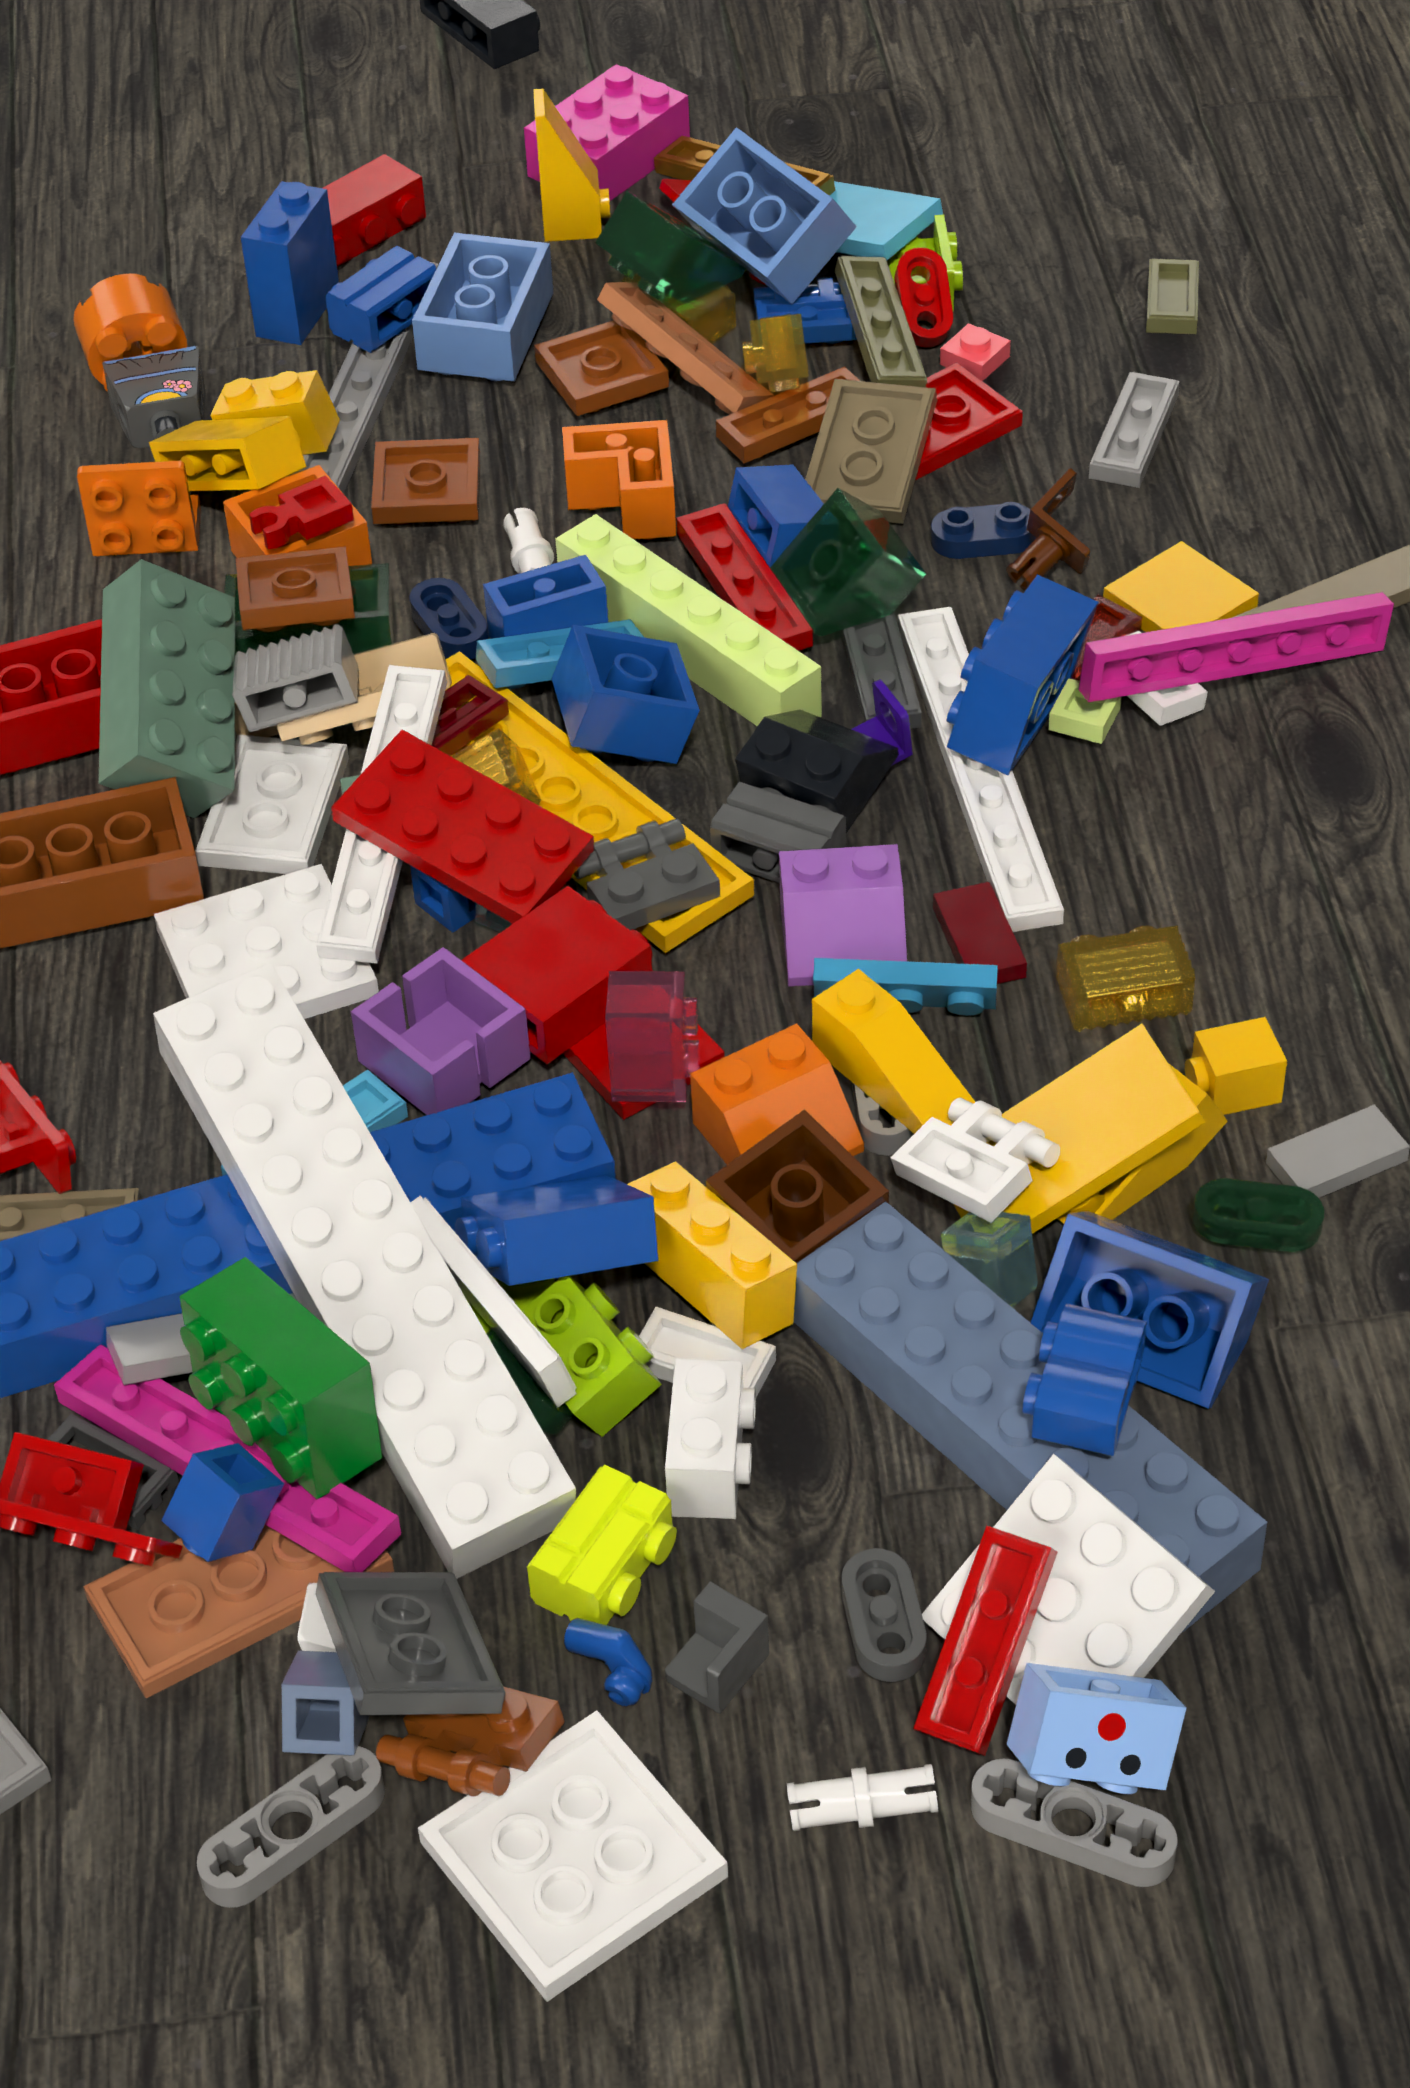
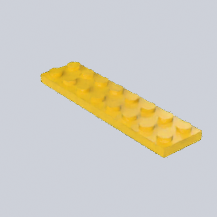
(604, 805)

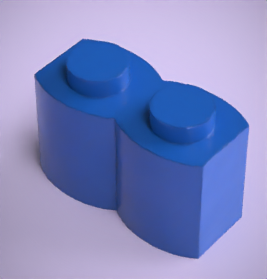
(1086, 1378)

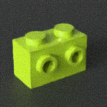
(599, 1357)

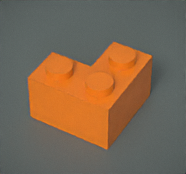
(624, 469)

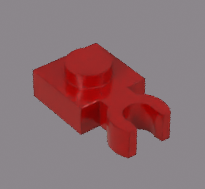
(306, 509)

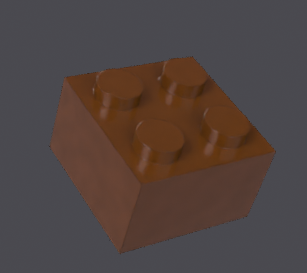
(798, 1187)

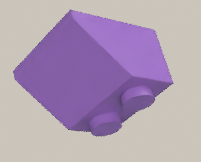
(841, 907)

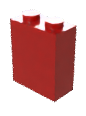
(560, 967)

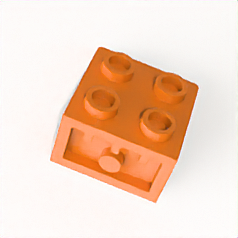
(139, 508)

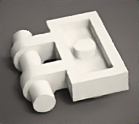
(967, 1170)

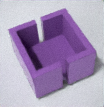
(456, 1038)

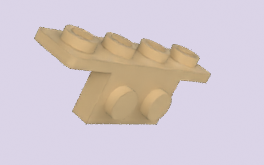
(373, 668)

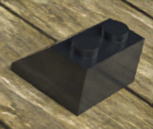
(815, 762)

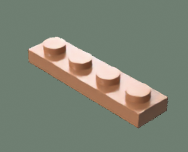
(677, 341)

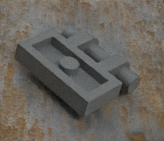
(653, 888)

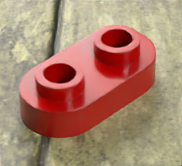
(927, 300)

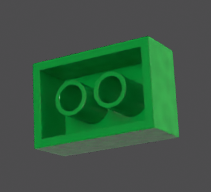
(280, 1378)

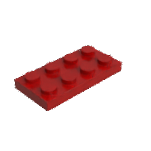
(462, 828)

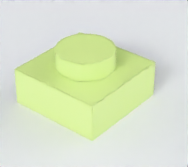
(1081, 718)

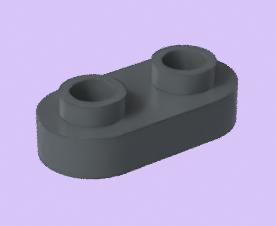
(885, 1619)

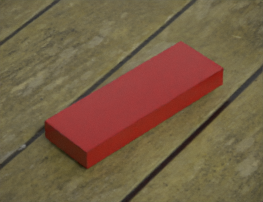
(985, 1640)

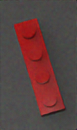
(741, 573)

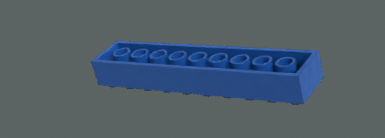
(139, 1257)

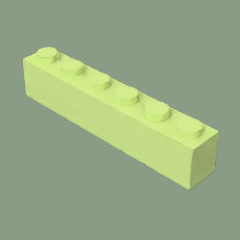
(717, 642)

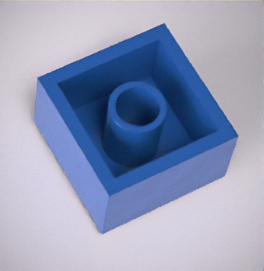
(624, 695)

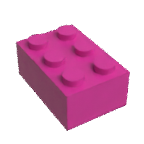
(620, 125)

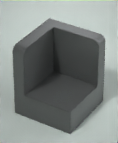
(723, 1652)

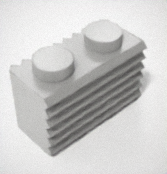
(295, 678)

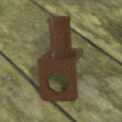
(1051, 540)

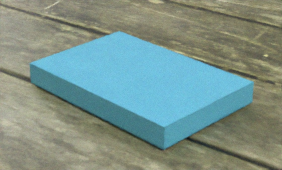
(883, 218)

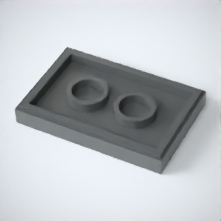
(408, 1643)

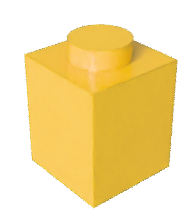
(1238, 1065)

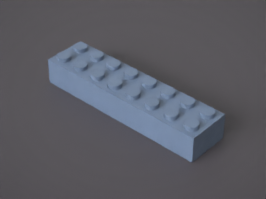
(959, 1372)

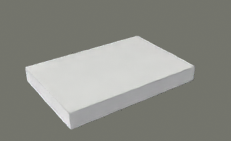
(276, 806)

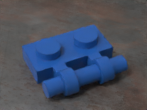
(821, 309)

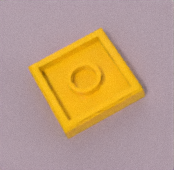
(1181, 590)

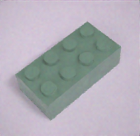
(167, 685)

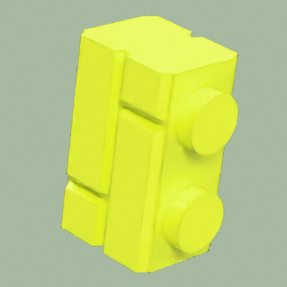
(602, 1548)

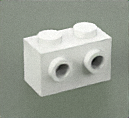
(705, 1438)

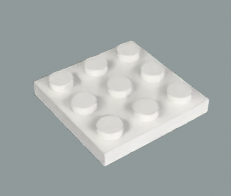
(262, 925)
(1112, 1589)
(574, 1856)

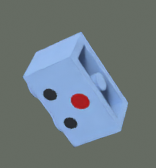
(1095, 1728)

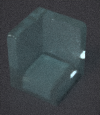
(995, 1253)

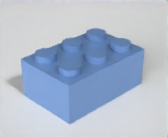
(764, 215)
(483, 307)

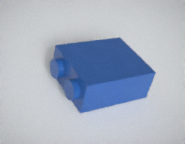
(290, 262)
(559, 1229)

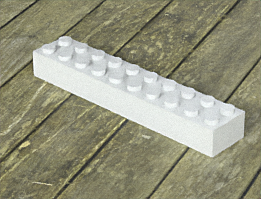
(365, 1268)

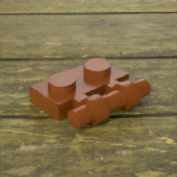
(480, 1743)

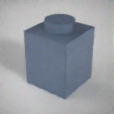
(319, 1707)

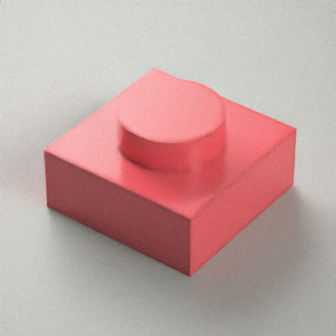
(975, 351)

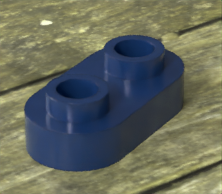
(981, 531)
(447, 610)

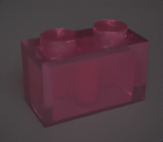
(649, 1036)

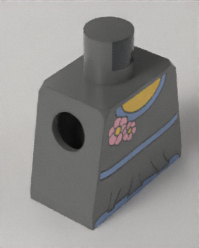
(156, 393)

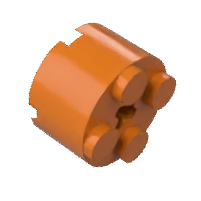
(126, 321)

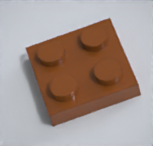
(601, 367)
(426, 481)
(294, 589)

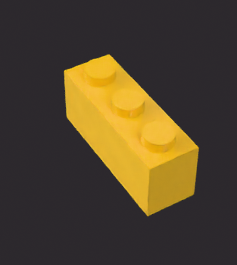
(233, 452)
(718, 1258)

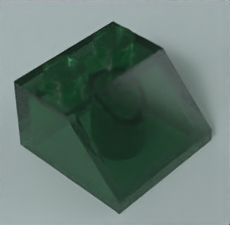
(664, 252)
(846, 566)

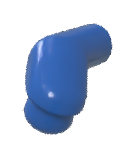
(614, 1646)

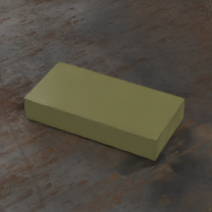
(1172, 296)

